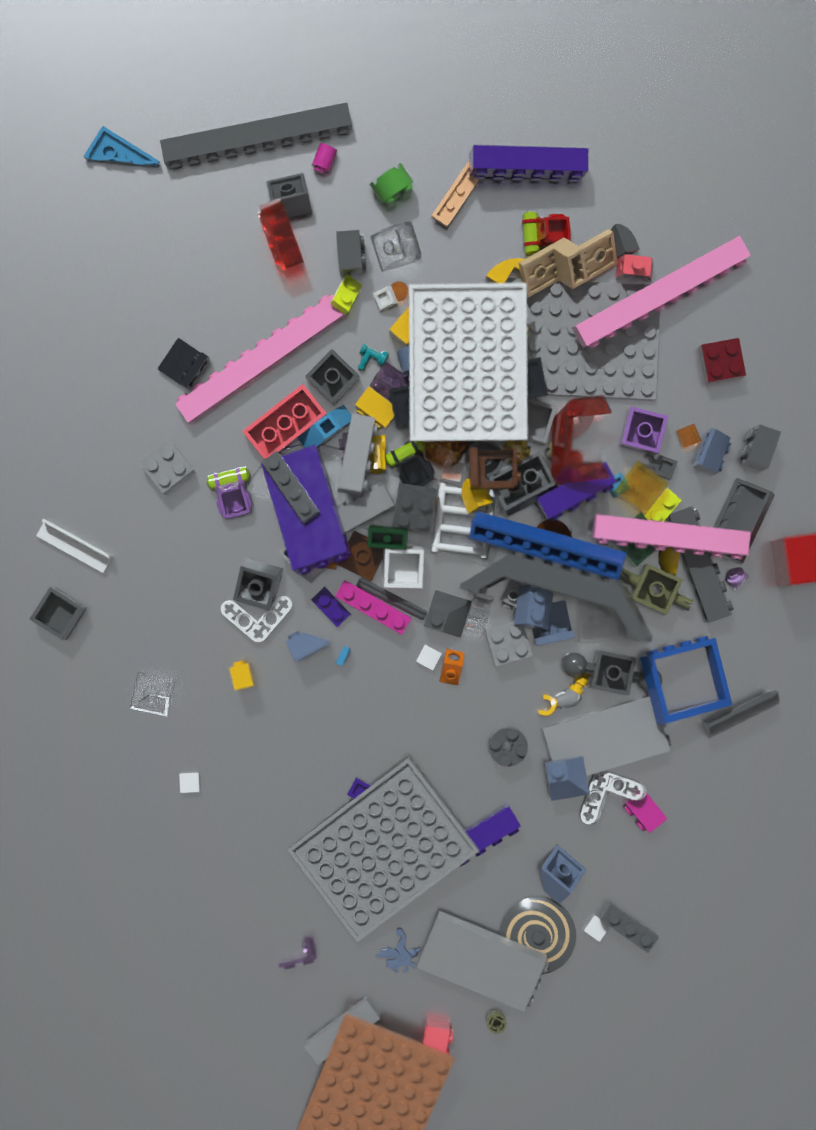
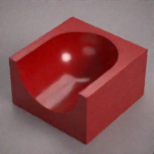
(795, 559)

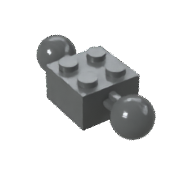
(609, 671)

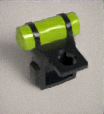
(411, 463)

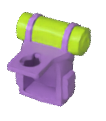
(231, 491)

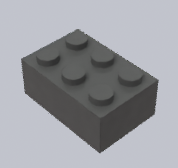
(535, 482)

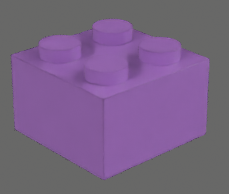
(644, 430)

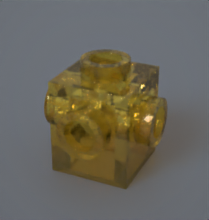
(525, 450)

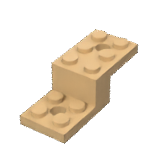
(568, 262)

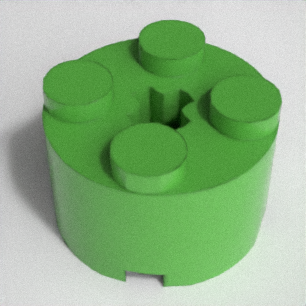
(391, 184)

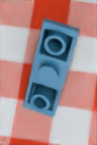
(326, 427)

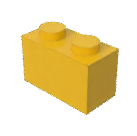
(375, 406)
(242, 675)

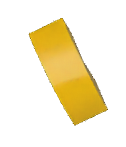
(503, 270)

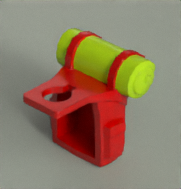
(544, 230)

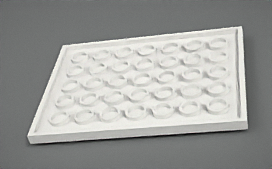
(468, 361)

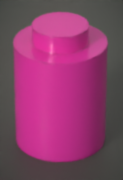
(324, 158)

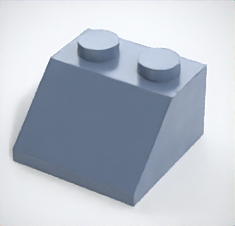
(712, 451)
(533, 607)

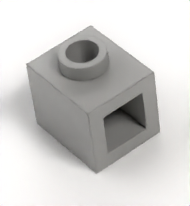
(510, 594)

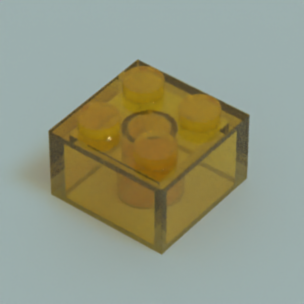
(640, 487)

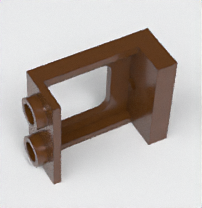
(477, 469)

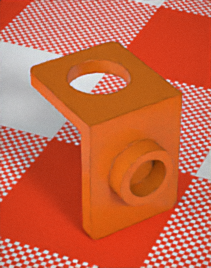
(452, 669)

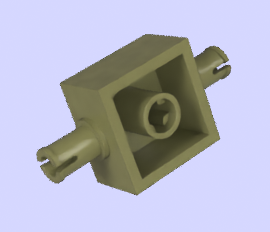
(666, 584)

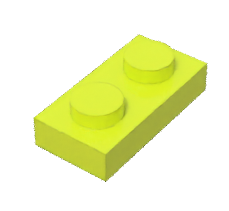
(346, 294)
(663, 506)

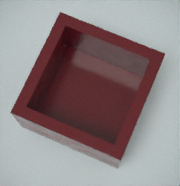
(722, 361)

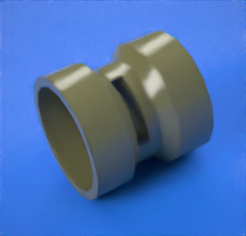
(496, 1018)

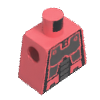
(635, 268)

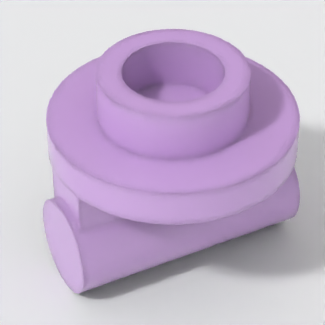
(736, 577)

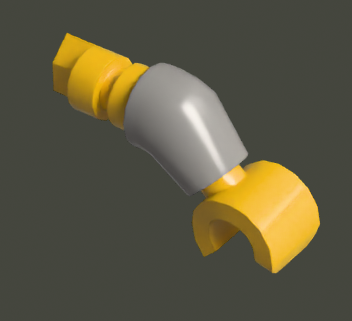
(567, 699)

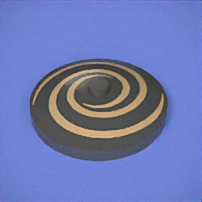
(543, 927)

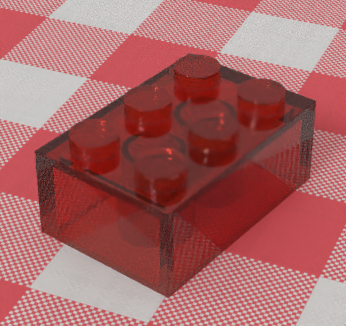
(279, 234)

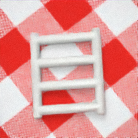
(439, 527)

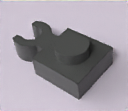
(663, 466)

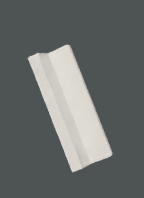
(74, 546)

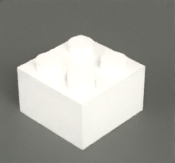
(403, 567)

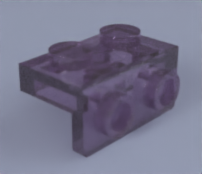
(388, 378)

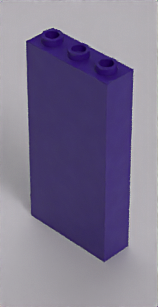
(321, 538)

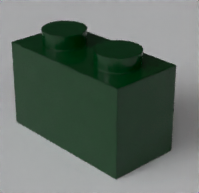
(387, 537)

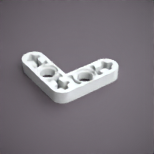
(254, 624)
(608, 785)

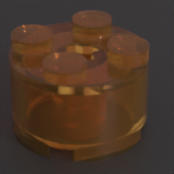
(445, 452)

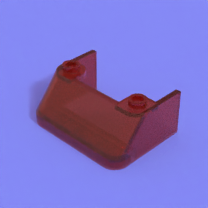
(569, 463)

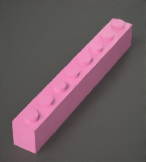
(670, 535)

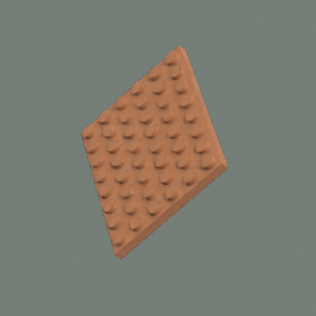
(375, 1081)

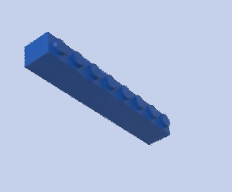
(547, 545)

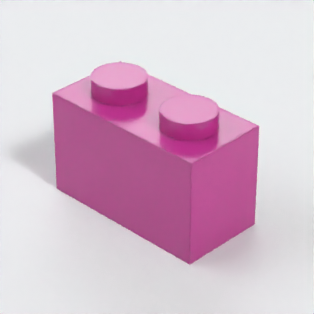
(646, 812)

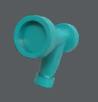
(368, 352)

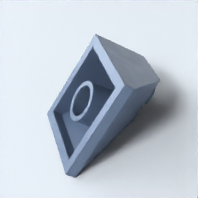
(304, 645)
(567, 778)
(560, 874)

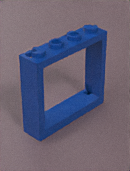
(655, 688)

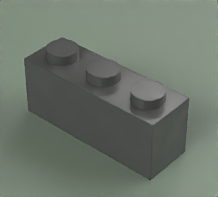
(628, 927)

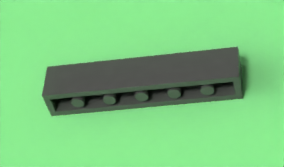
(705, 573)

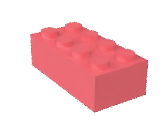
(284, 422)

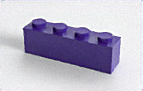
(572, 493)
(493, 830)

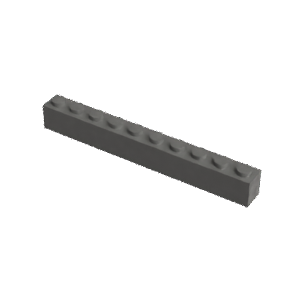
(256, 134)

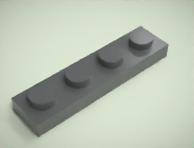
(290, 487)

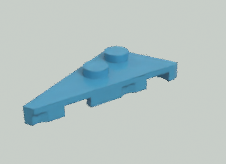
(113, 148)

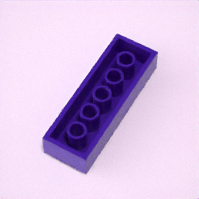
(528, 162)

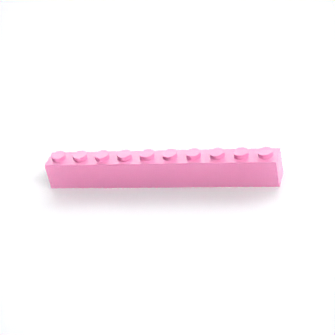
(664, 290)
(259, 360)

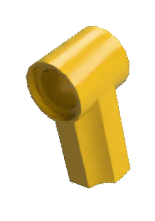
(377, 458)

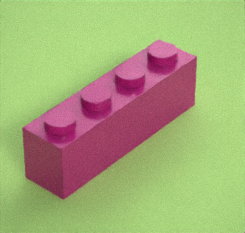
(373, 607)

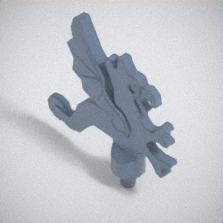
(402, 956)

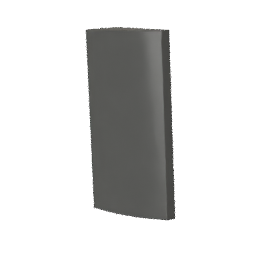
(745, 510)
(742, 713)

